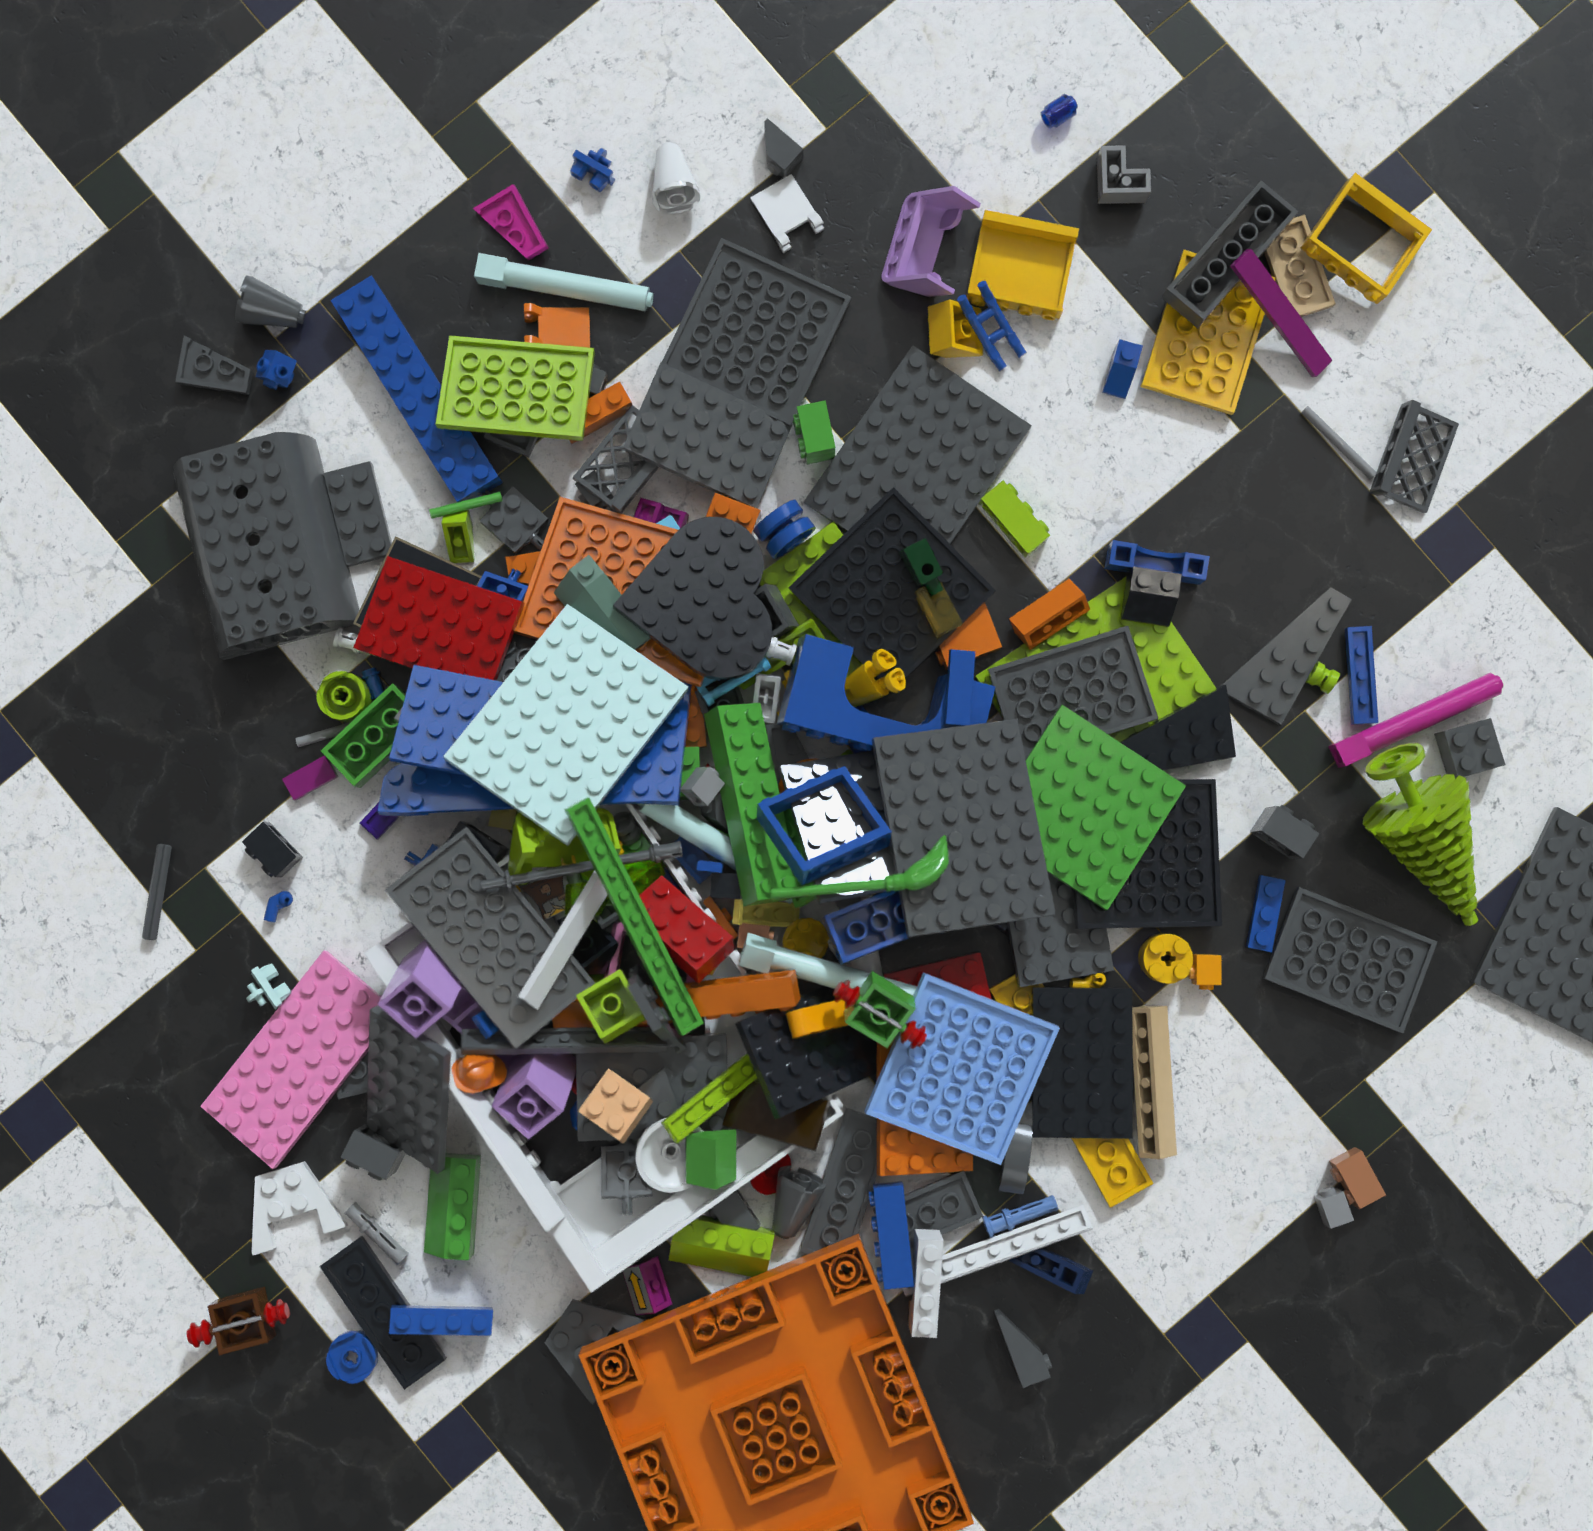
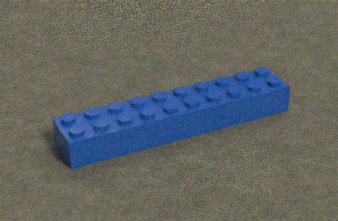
(414, 389)

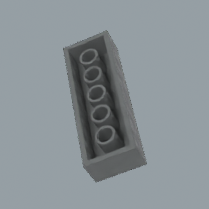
(1209, 275)

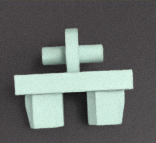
(262, 977)

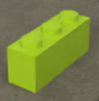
(1015, 518)

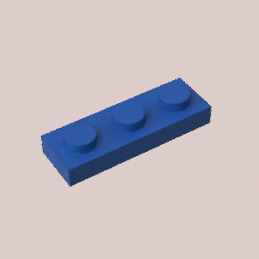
(1265, 913)

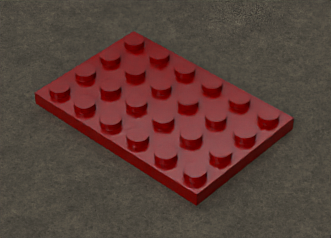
(437, 622)

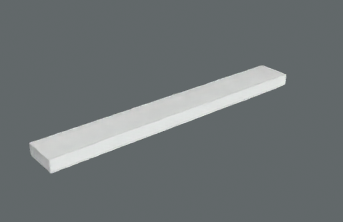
(1012, 1244)

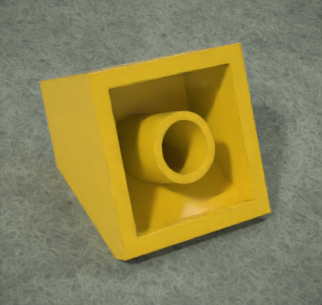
(951, 332)

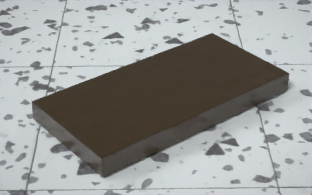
(752, 1114)

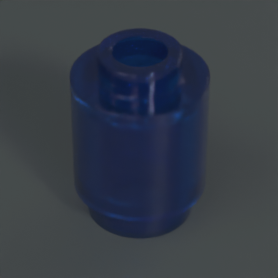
(1059, 111)

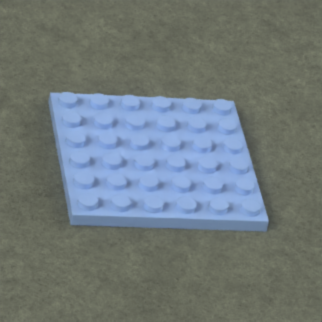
(969, 1073)

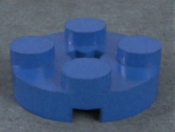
(347, 1370)

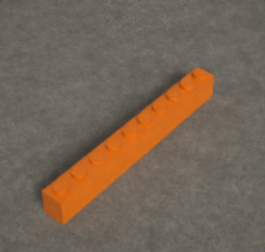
(716, 998)

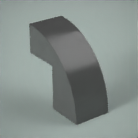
(1016, 1161)

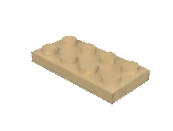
(1296, 273)

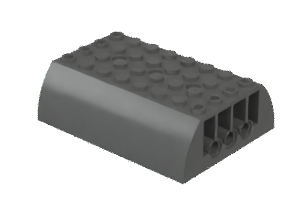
(295, 550)

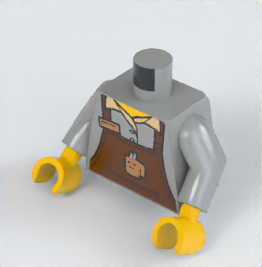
(548, 895)

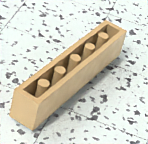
(1153, 1082)

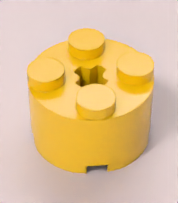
(1165, 944)

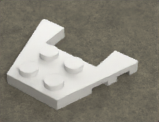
(287, 1194)

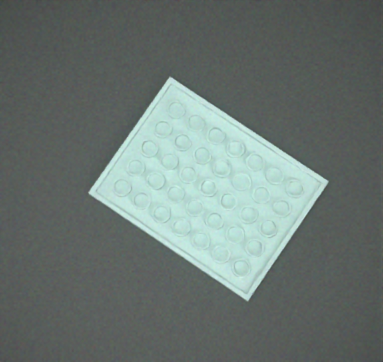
(566, 722)

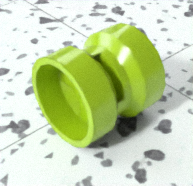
(1323, 677)

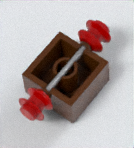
(239, 1321)

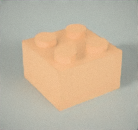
(615, 1106)

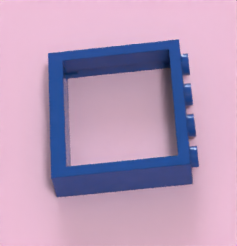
(834, 858)

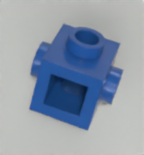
(275, 369)

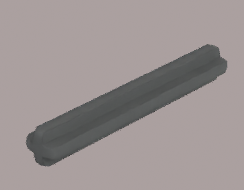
(156, 892)

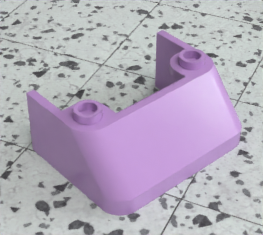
(919, 237)

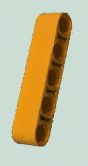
(816, 1018)

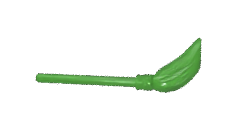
(914, 878)

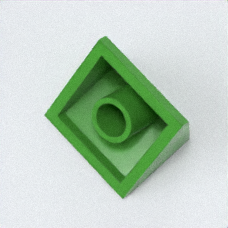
(711, 1158)

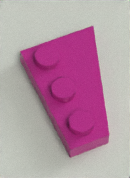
(512, 219)

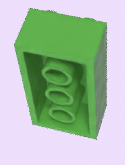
(368, 740)

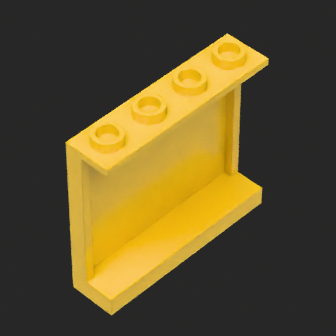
(1023, 264)

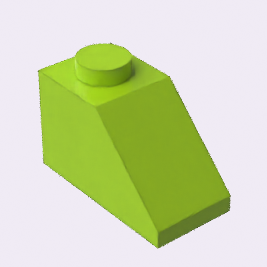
(459, 536)

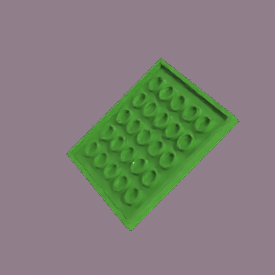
(1095, 805)

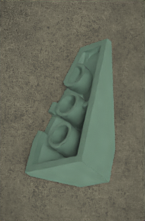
(593, 595)

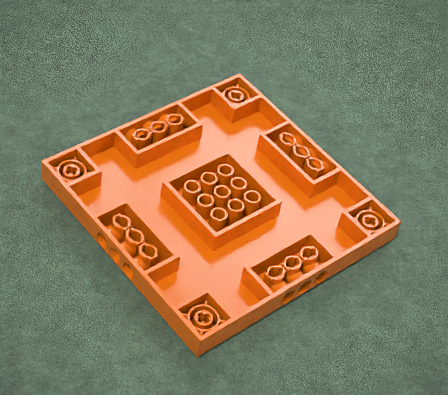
(777, 1408)

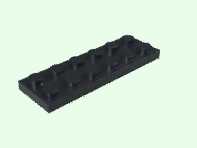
(369, 1296)

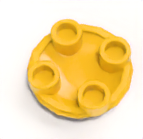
(807, 937)

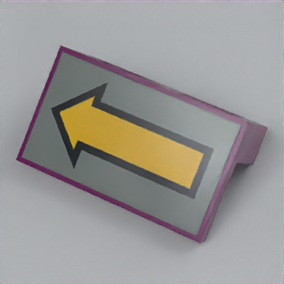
(647, 1286)

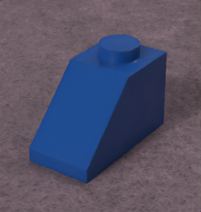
(1122, 368)

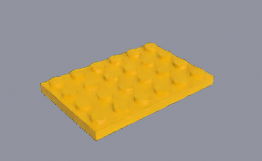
(1207, 361)

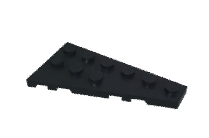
(1189, 734)

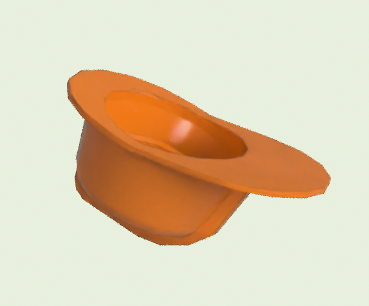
(478, 1072)

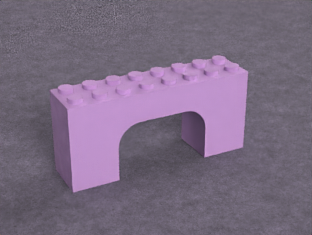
(427, 991)

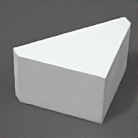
(767, 694)

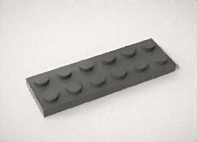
(848, 1183)

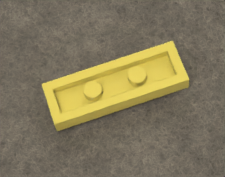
(770, 914)

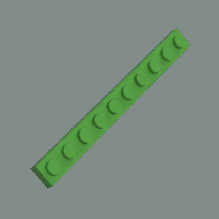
(634, 916)

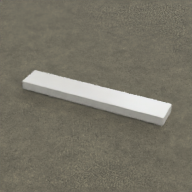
(564, 943)

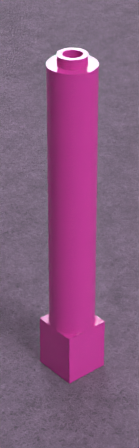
(1415, 719)

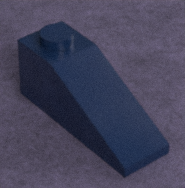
(1056, 1269)

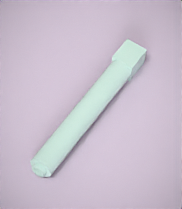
(501, 273)
(693, 830)
(764, 955)

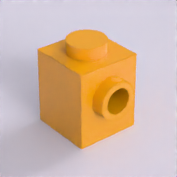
(1206, 971)

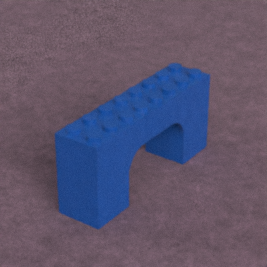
(819, 706)

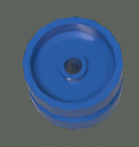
(784, 529)

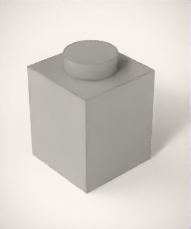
(702, 786)
(1333, 1207)

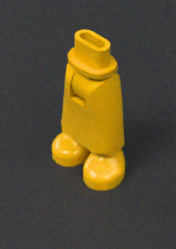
(863, 688)

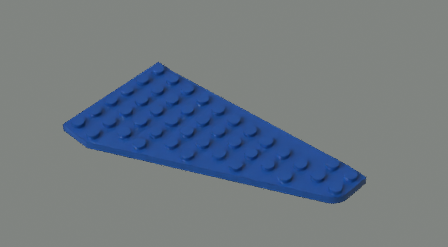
(649, 779)

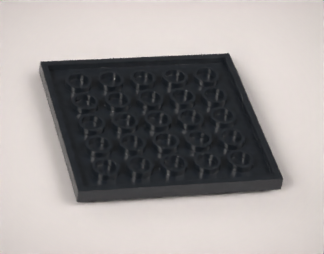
(868, 593)
(1175, 877)

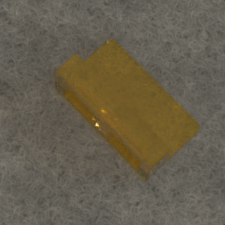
(938, 611)

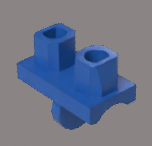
(596, 165)

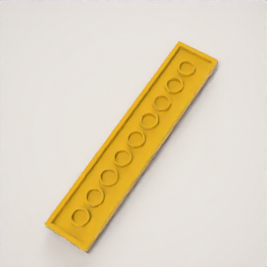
(1109, 1160)

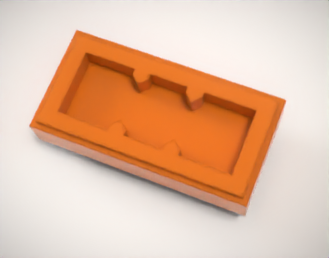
(722, 916)

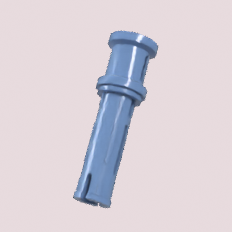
(1008, 1219)

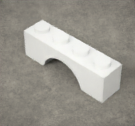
(927, 1282)

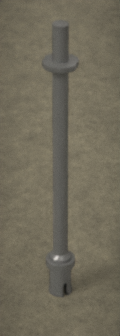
(654, 853)

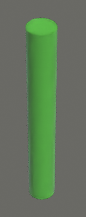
(465, 505)

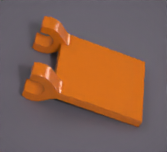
(559, 325)

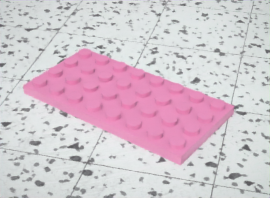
(296, 1061)

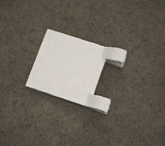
(785, 209)

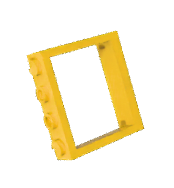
(1388, 212)

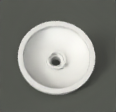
(656, 1166)

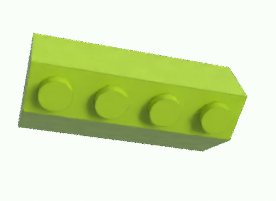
(723, 1247)

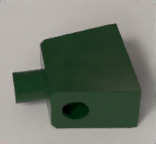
(915, 557)

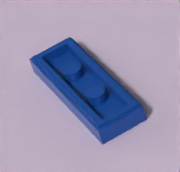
(959, 687)

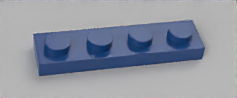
(1361, 675)

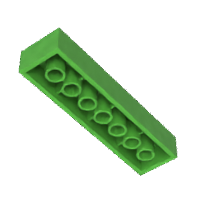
(747, 769)

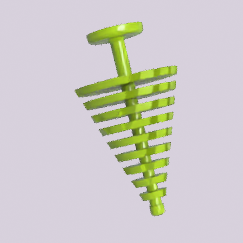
(1426, 827)

